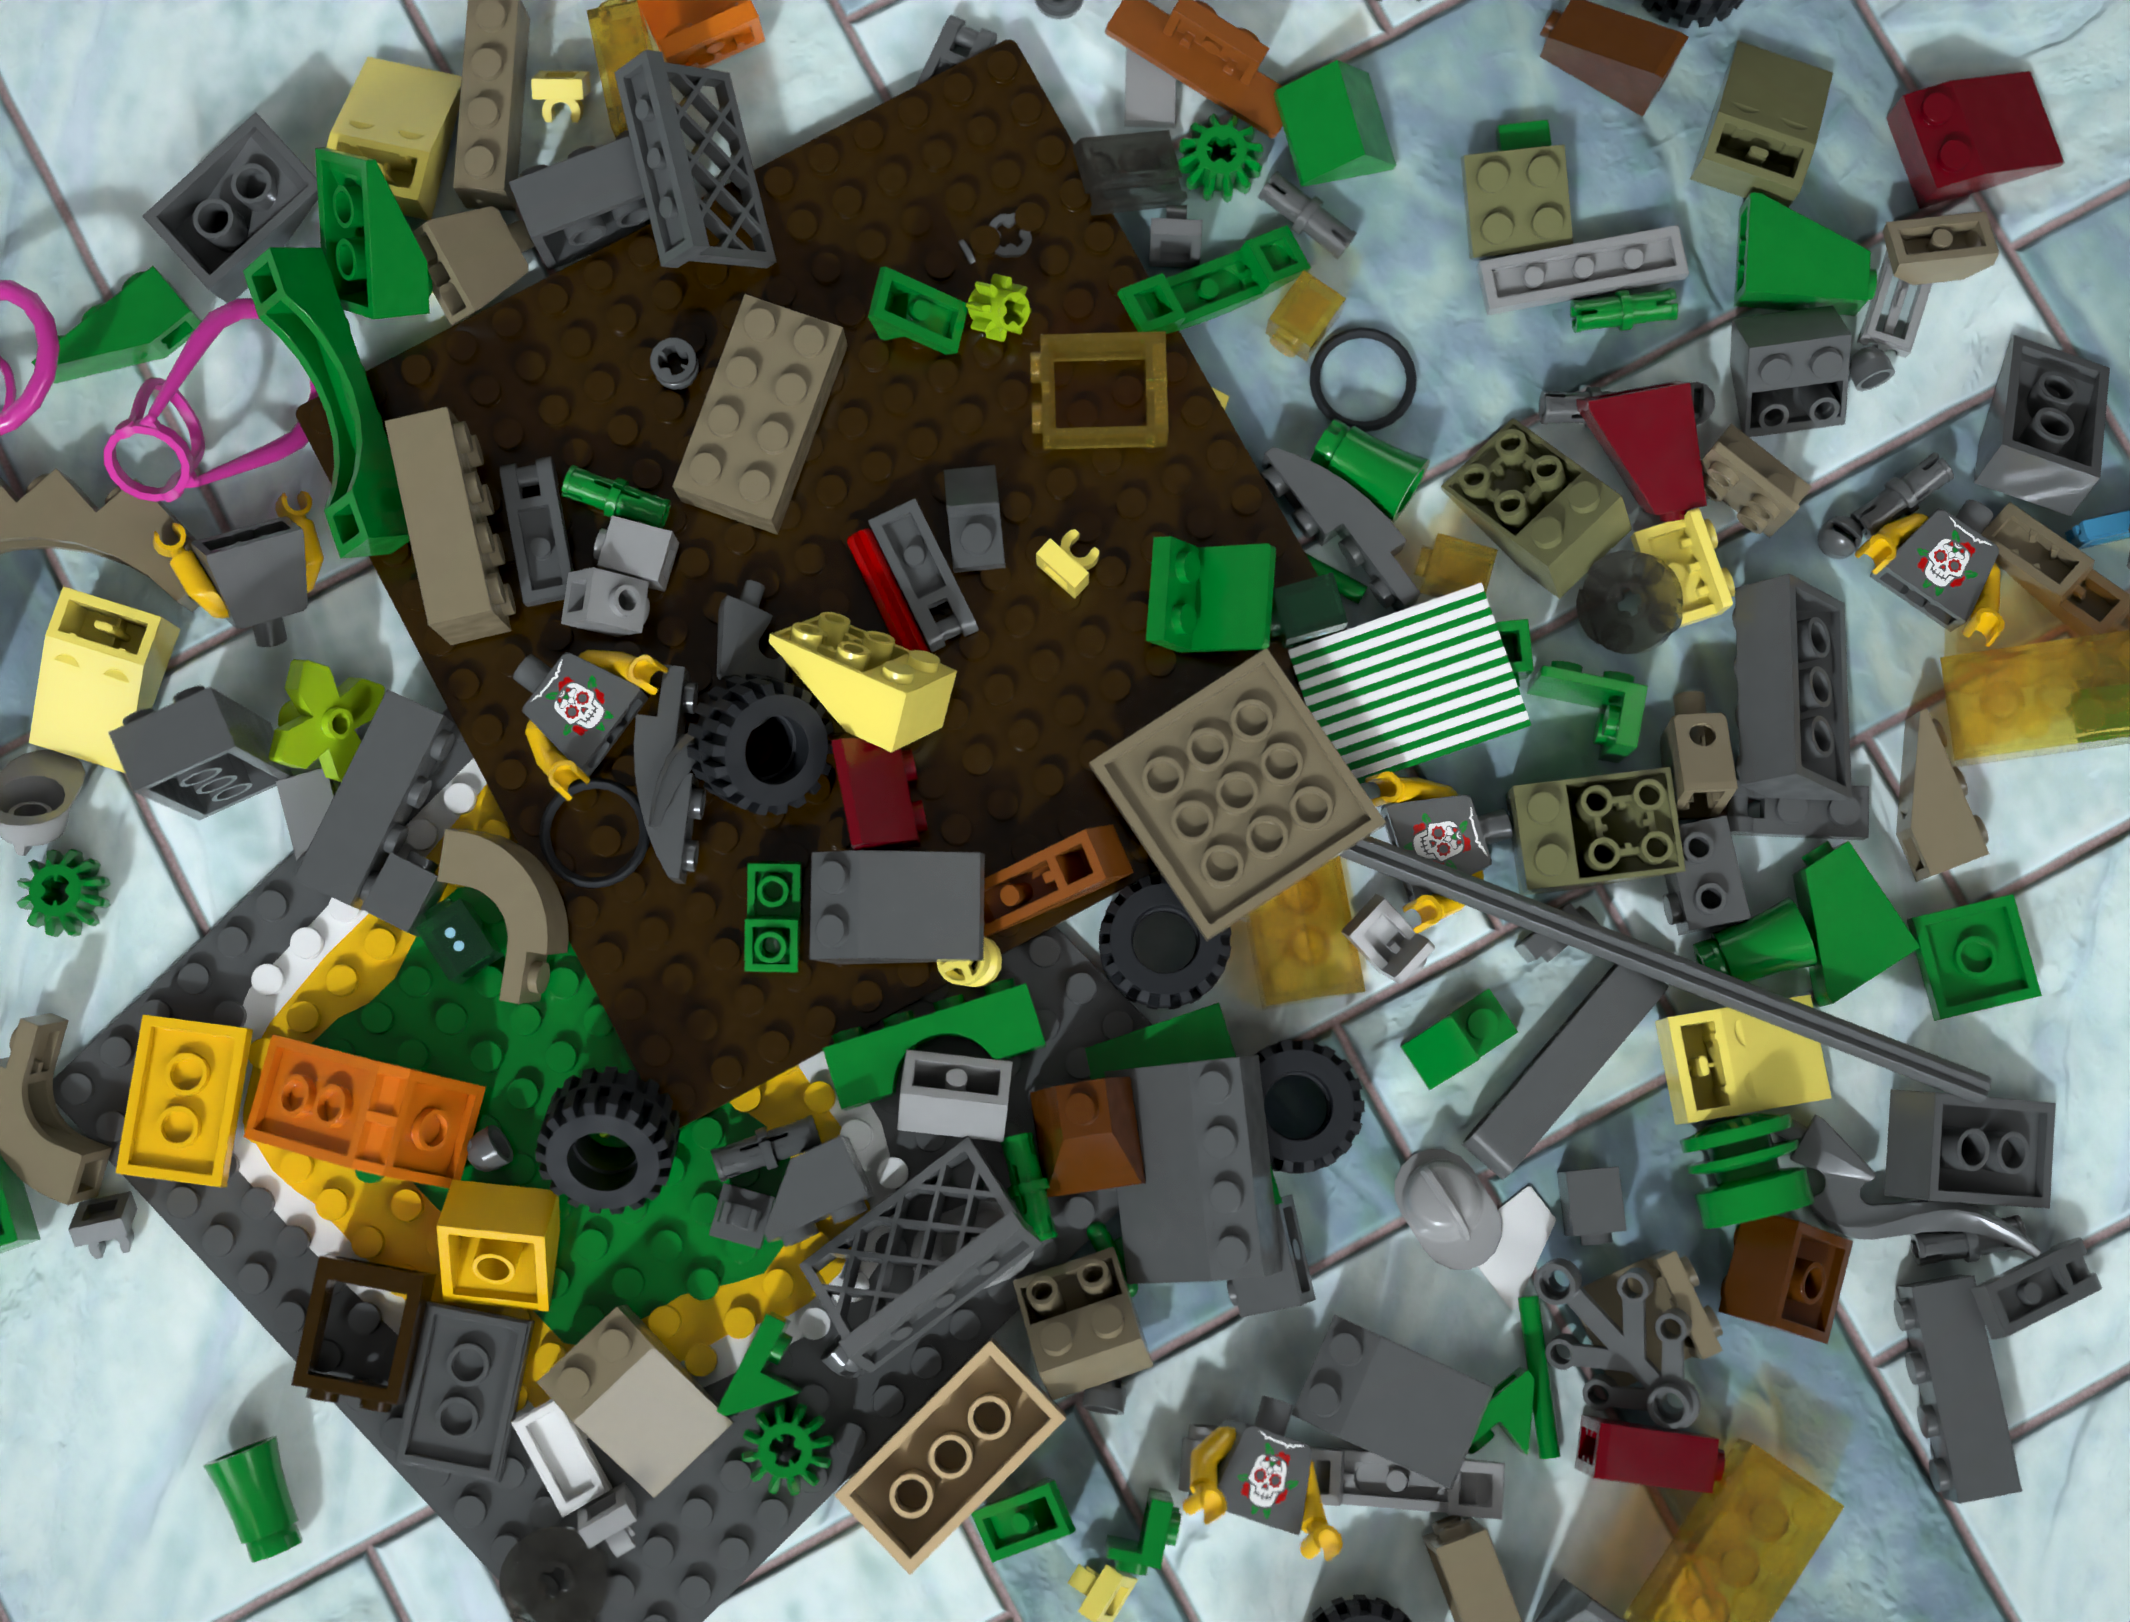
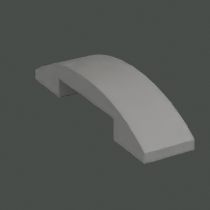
(1373, 1481)

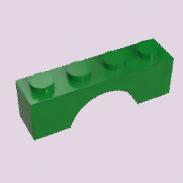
(869, 1064)

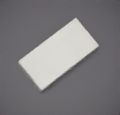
(561, 1457)

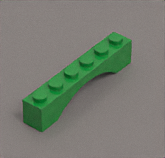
(301, 306)

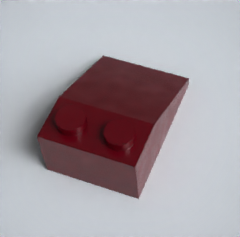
(1972, 135)

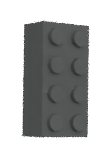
(198, 753)

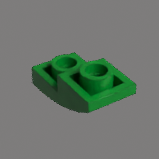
(773, 916)

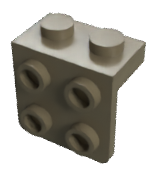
(1673, 1288)

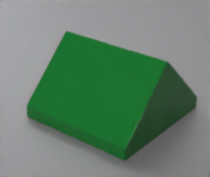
(1334, 125)

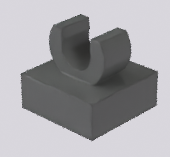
(1175, 239)
(741, 1216)
(104, 1220)

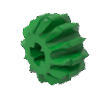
(1220, 141)
(46, 898)
(804, 1441)

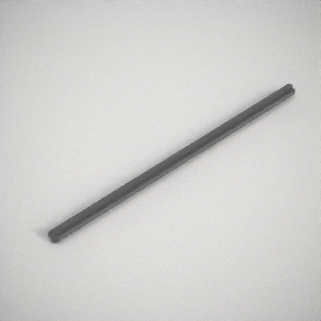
(1671, 969)

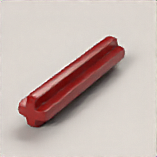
(885, 590)

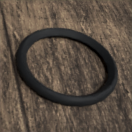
(1377, 335)
(584, 881)

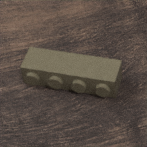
(491, 103)

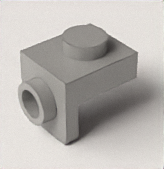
(1388, 940)

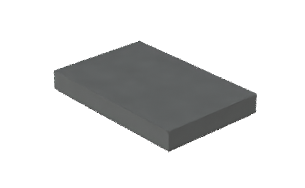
(464, 1391)

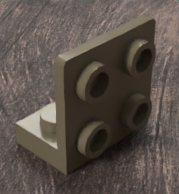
(1751, 482)

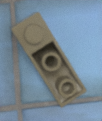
(1932, 807)

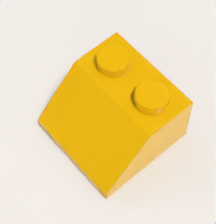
(498, 1245)

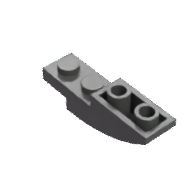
(1333, 507)
(652, 743)

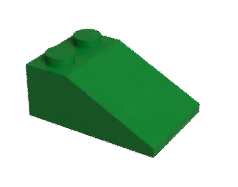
(368, 240)

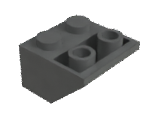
(1790, 370)
(818, 1186)

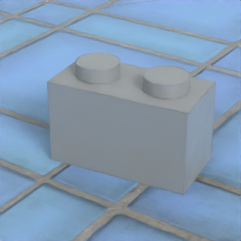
(954, 1095)

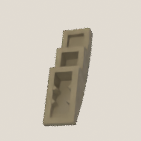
(2057, 574)

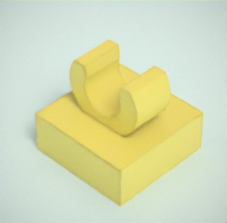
(563, 87)
(1063, 566)
(1104, 1591)

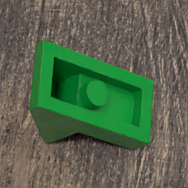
(917, 312)
(1459, 1039)
(752, 1382)
(1511, 1410)
(1023, 1520)

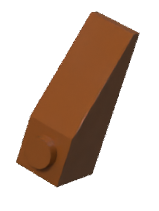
(1054, 877)

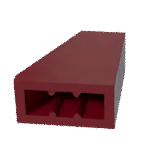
(1651, 445)
(1648, 1455)

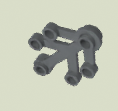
(1624, 1348)

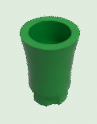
(1371, 466)
(1760, 945)
(257, 1498)

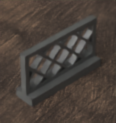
(669, 167)
(932, 1293)

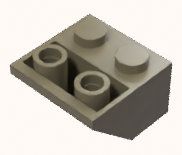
(1082, 1324)

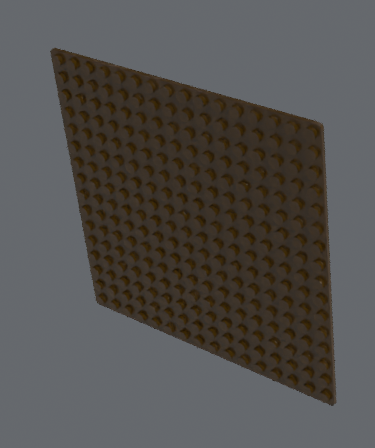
(1033, 688)

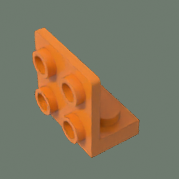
(702, 30)

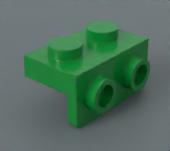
(1158, 1529)

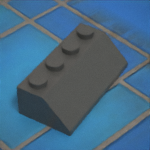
(1792, 691)

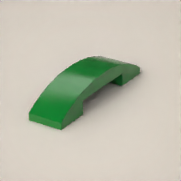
(1215, 286)

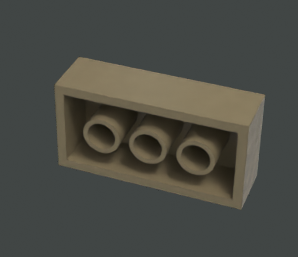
(761, 414)
(450, 526)

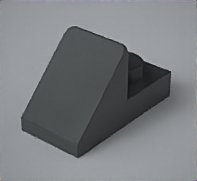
(974, 518)

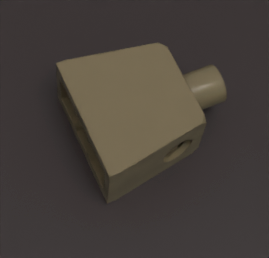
(472, 258)
(1699, 757)

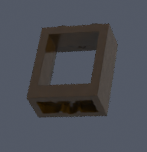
(328, 1388)

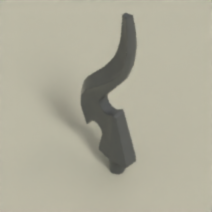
(738, 654)
(1846, 1212)

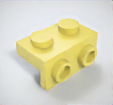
(1690, 553)

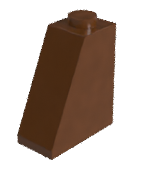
(1612, 51)

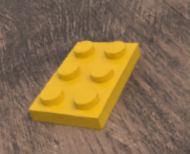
(184, 1101)

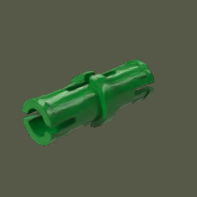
(1623, 310)
(615, 497)
(1028, 1185)

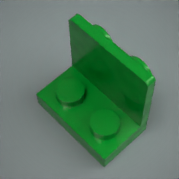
(1210, 596)
(1615, 692)

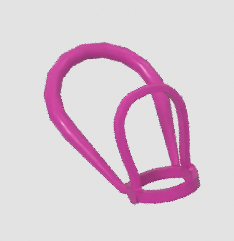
(168, 391)
(17, 412)

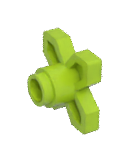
(322, 718)

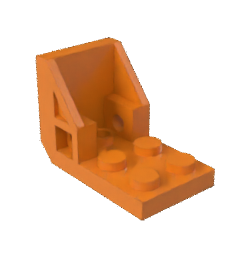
(364, 1113)

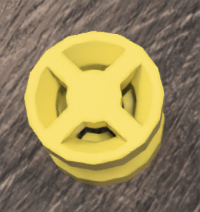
(985, 971)

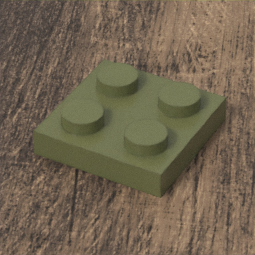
(1516, 201)

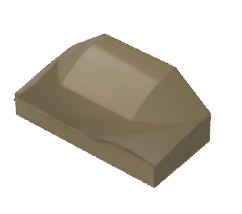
(1940, 247)

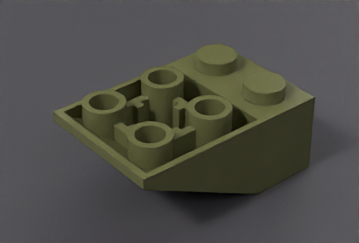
(1763, 125)
(1539, 507)
(1594, 830)

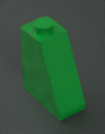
(1797, 263)
(1848, 921)

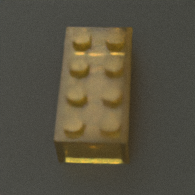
(2039, 698)
(1739, 1545)

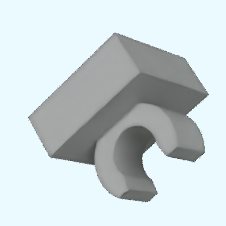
(609, 1519)

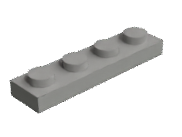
(1582, 270)

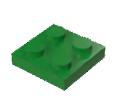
(1974, 957)

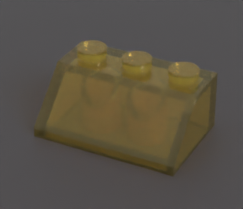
(1300, 942)

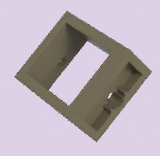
(1469, 1571)

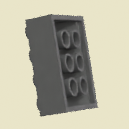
(1205, 1172)

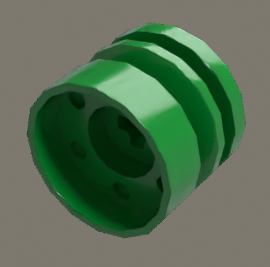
(1747, 1170)

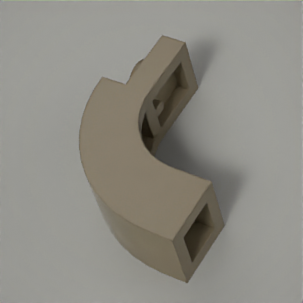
(524, 896)
(32, 1131)

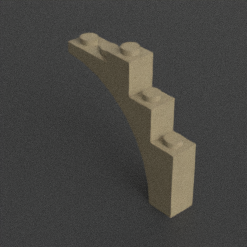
(64, 518)

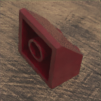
(878, 795)

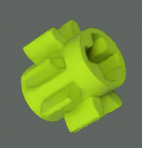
(998, 307)

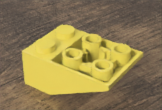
(404, 123)
(95, 672)
(867, 679)
(1737, 1064)

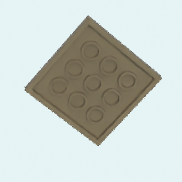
(1237, 794)

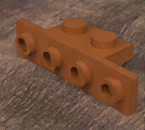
(1203, 55)

